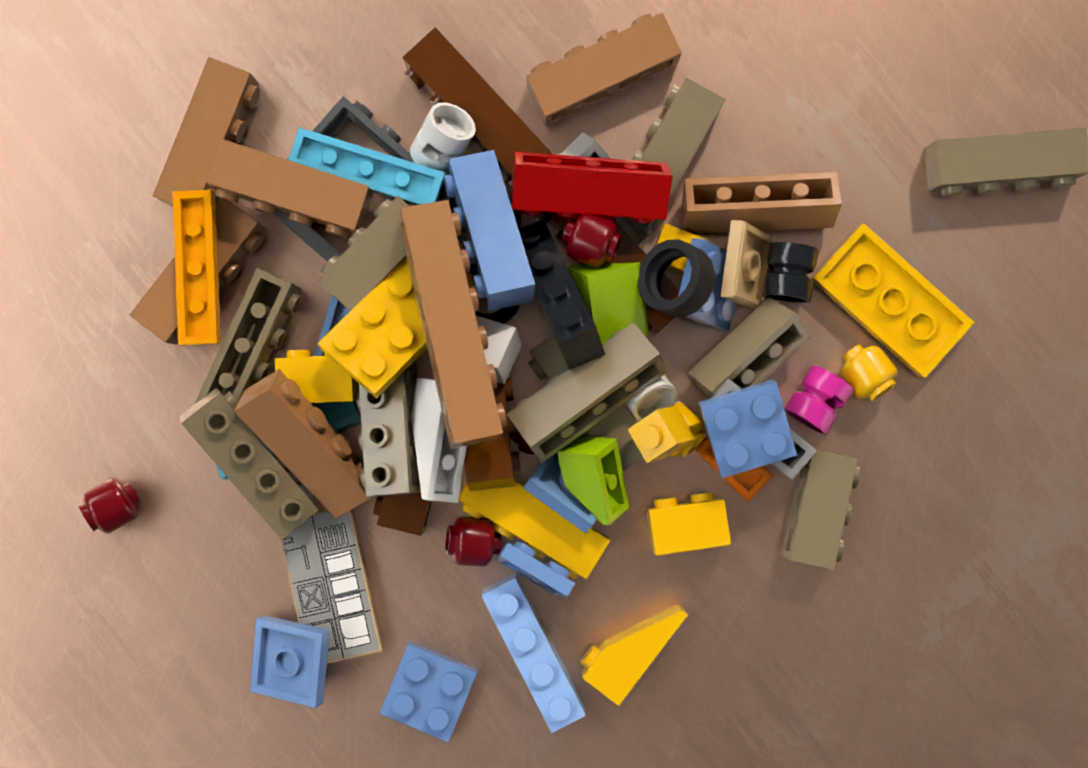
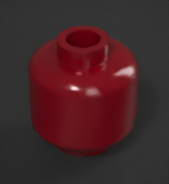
(592, 240)
(109, 505)
(472, 541)

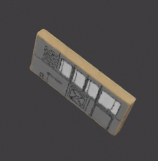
(332, 584)

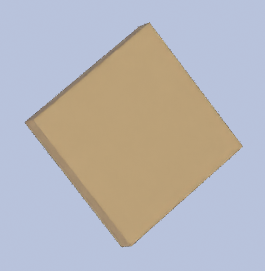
(745, 264)

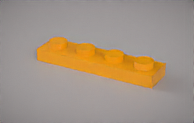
(196, 267)

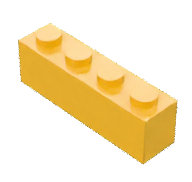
(537, 524)

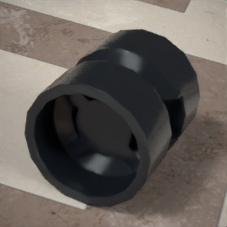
(790, 268)

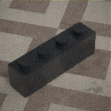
(560, 297)

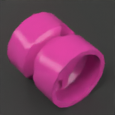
(819, 399)

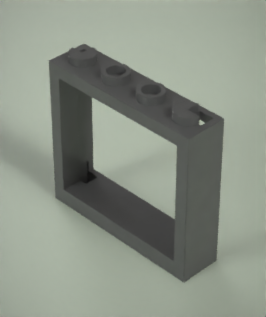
(332, 126)

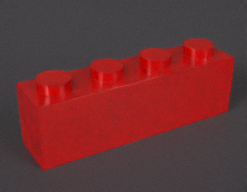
(590, 186)

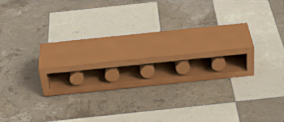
(450, 324)

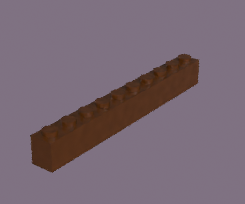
(452, 80)

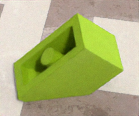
(595, 476)

